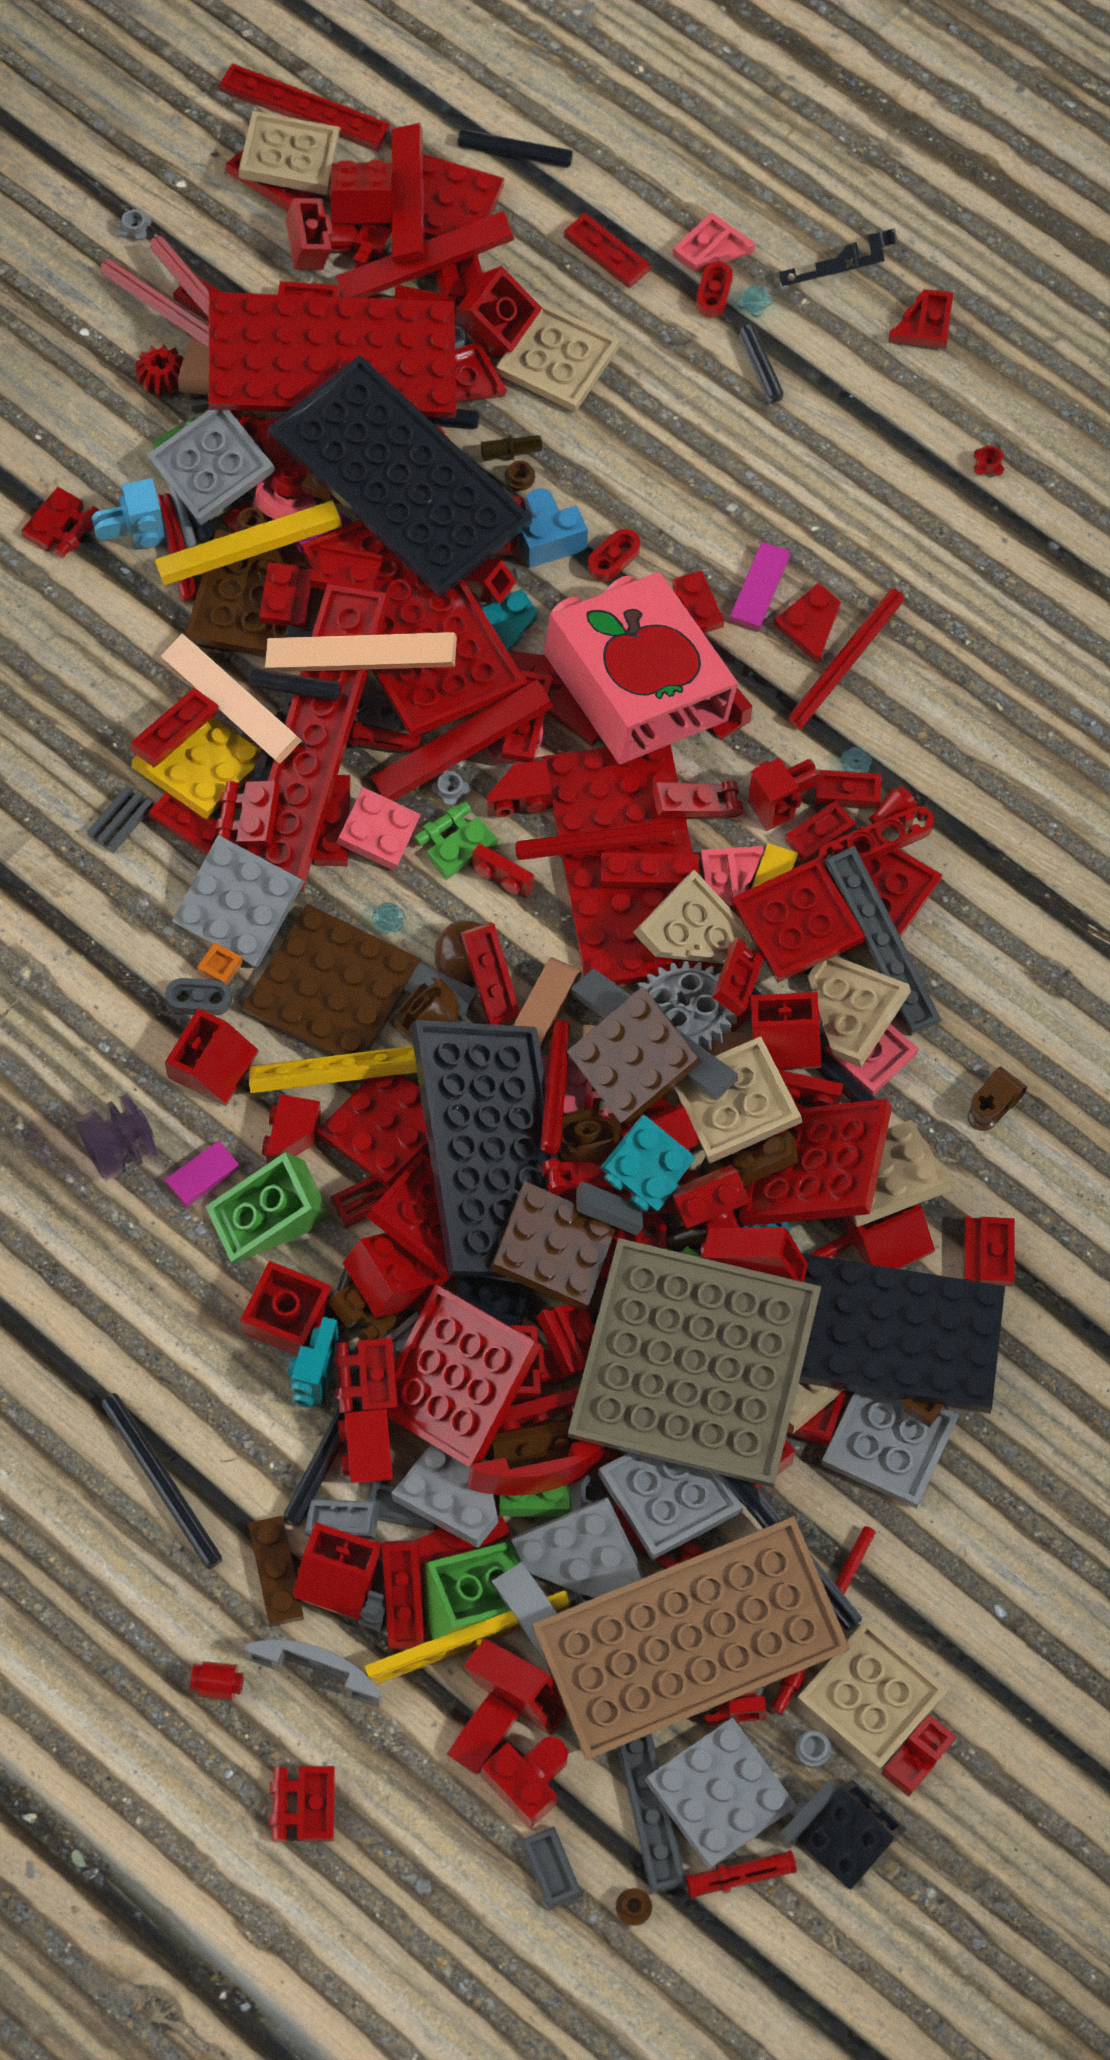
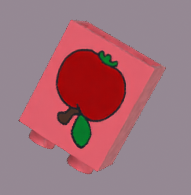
(639, 666)

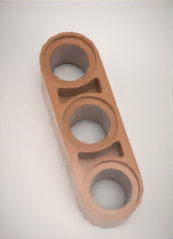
(194, 369)
(548, 998)

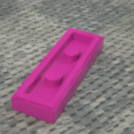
(760, 586)

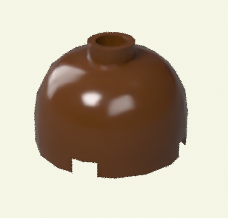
(450, 952)
(428, 1003)
(588, 1136)

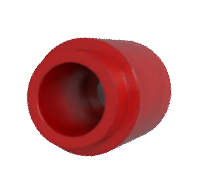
(216, 1680)

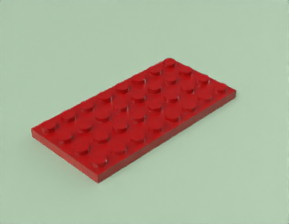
(281, 348)
(432, 695)
(598, 795)

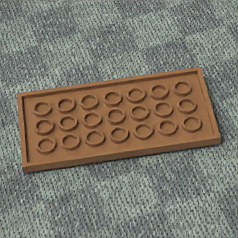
(689, 1637)

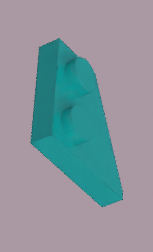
(511, 617)

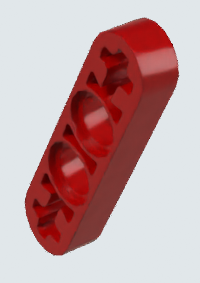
(879, 845)

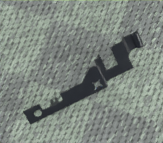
(850, 251)

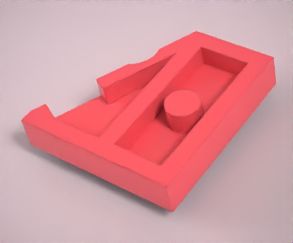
(712, 242)
(730, 870)

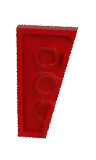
(476, 375)

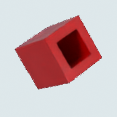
(491, 581)

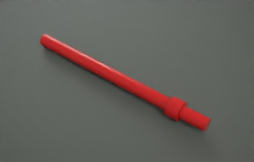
(794, 1681)

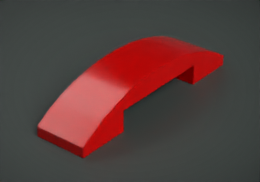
(497, 1479)

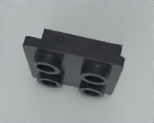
(850, 1834)

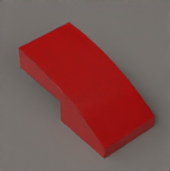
(483, 1733)
(918, 1755)

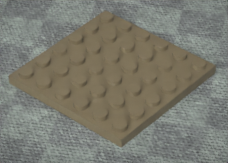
(695, 1362)

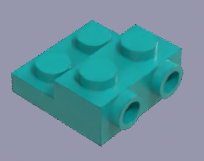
(647, 1164)
(313, 1366)

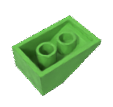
(268, 1208)
(461, 1590)

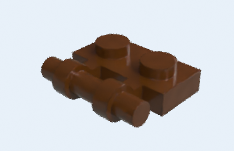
(354, 1310)

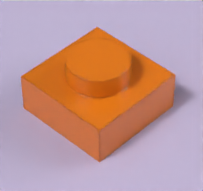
(219, 964)

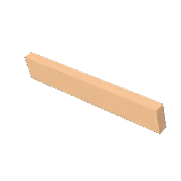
(361, 652)
(231, 698)

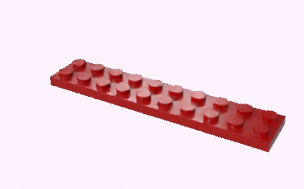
(324, 729)

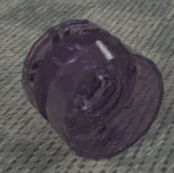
(116, 1137)

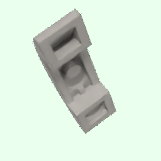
(524, 1600)
(273, 1652)

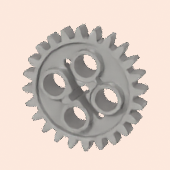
(688, 1002)

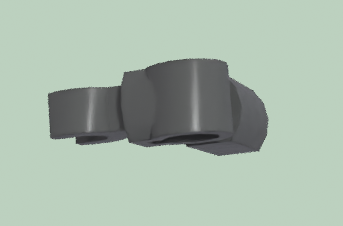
(374, 1609)

